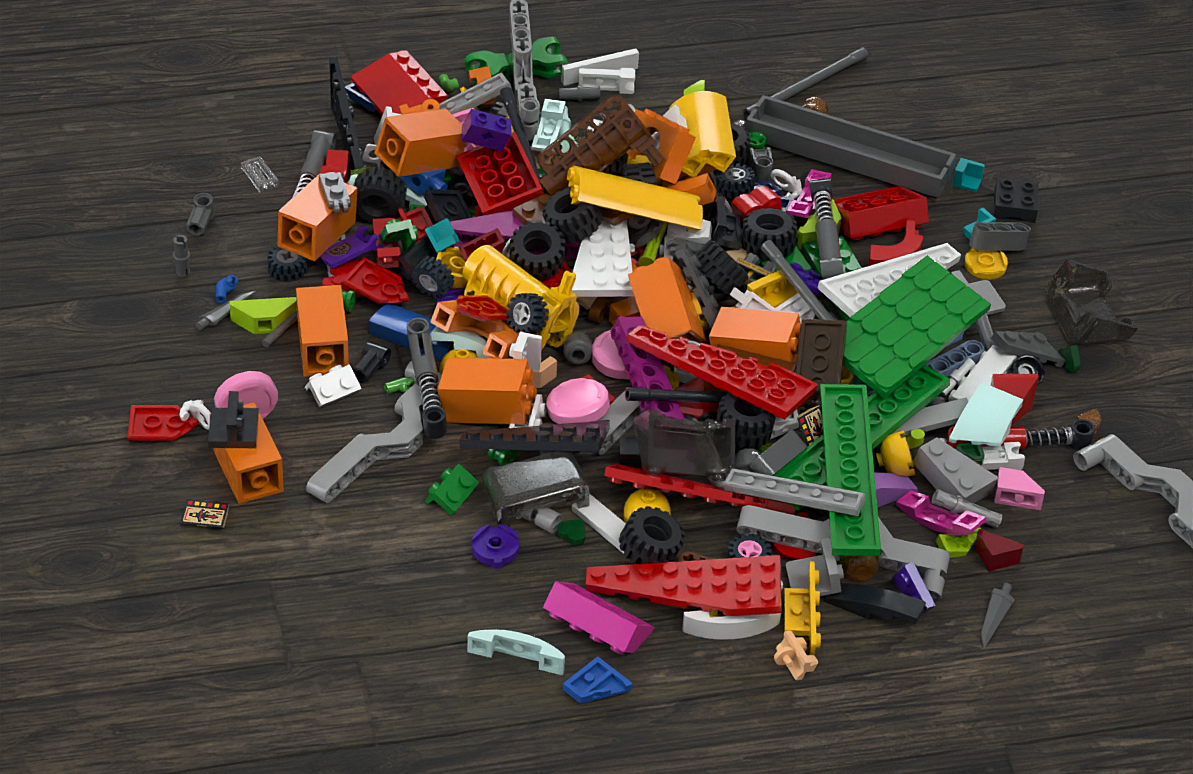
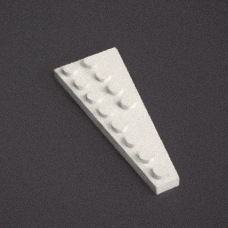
(604, 263)
(859, 287)

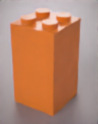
(420, 142)
(308, 224)
(666, 300)
(321, 329)
(758, 332)
(487, 390)
(253, 471)

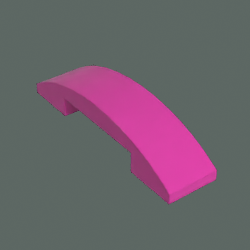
(803, 205)
(938, 519)

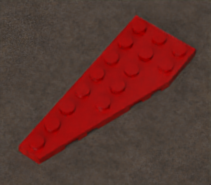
(762, 385)
(714, 494)
(726, 585)

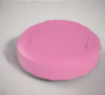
(606, 357)
(252, 387)
(578, 401)

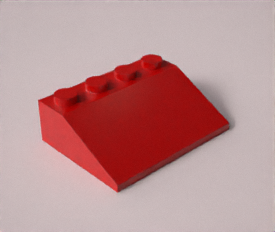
(397, 81)
(500, 177)
(880, 211)

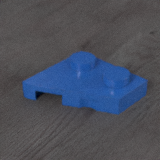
(596, 682)

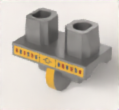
(755, 272)

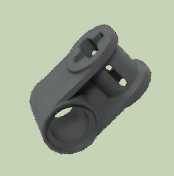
(761, 163)

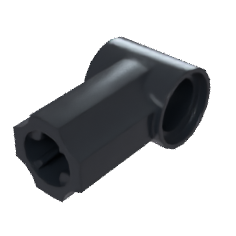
(372, 358)

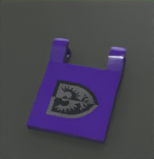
(350, 247)

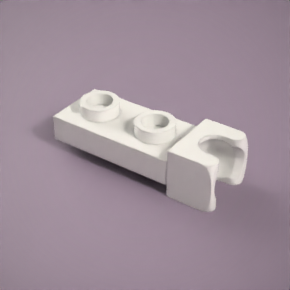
(609, 80)
(1003, 456)

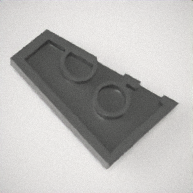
(1027, 344)

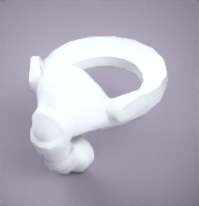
(793, 184)
(195, 407)

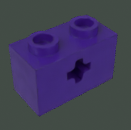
(486, 130)

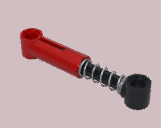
(1076, 435)

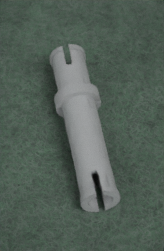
(959, 505)

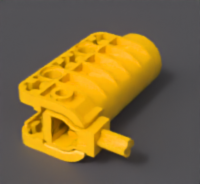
(501, 279)

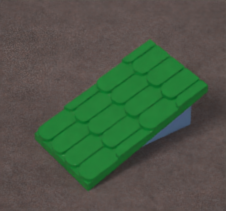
(909, 325)

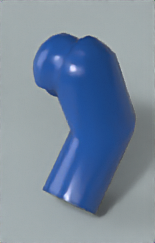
(225, 286)

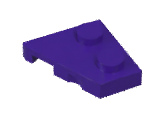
(912, 585)

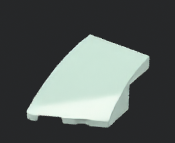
(462, 340)
(986, 417)

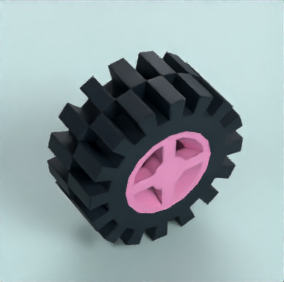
(748, 547)

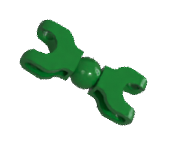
(542, 60)

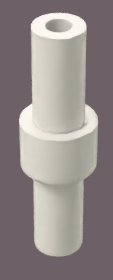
(957, 375)

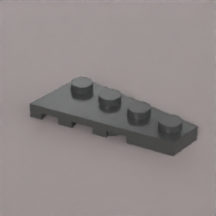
(701, 284)

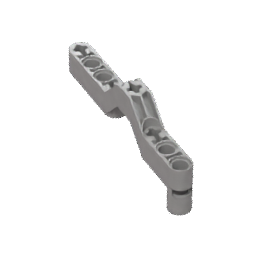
(525, 93)
(621, 419)
(366, 449)
(1138, 475)
(807, 535)

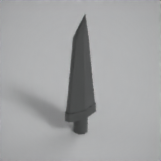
(214, 316)
(998, 607)

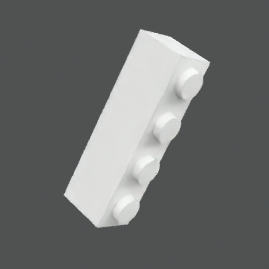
(990, 363)

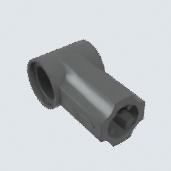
(201, 214)

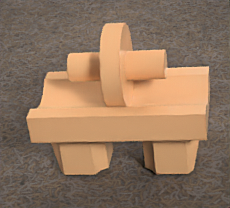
(792, 653)

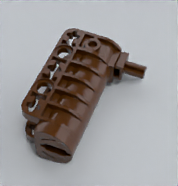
(599, 147)

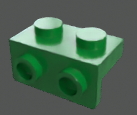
(399, 231)
(453, 488)

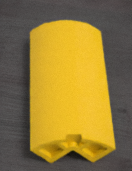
(710, 124)
(635, 198)

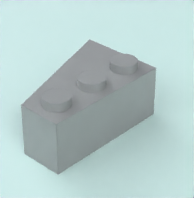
(953, 471)

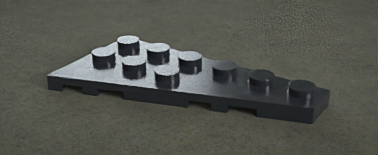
(343, 115)
(545, 437)

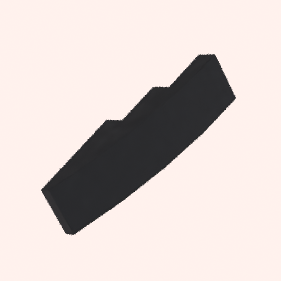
(880, 602)

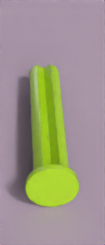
(652, 248)

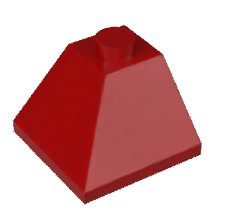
(1018, 385)

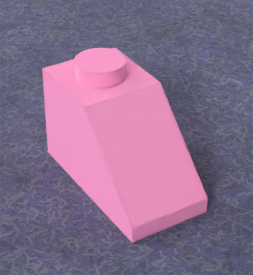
(1018, 489)

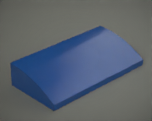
(391, 324)

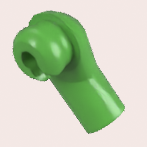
(446, 84)
(399, 385)

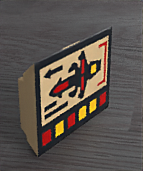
(811, 424)
(205, 513)

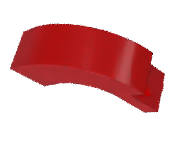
(337, 162)
(911, 244)
(389, 255)

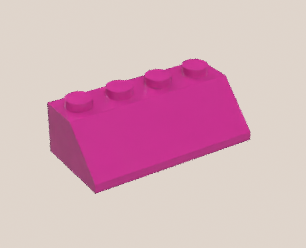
(596, 617)

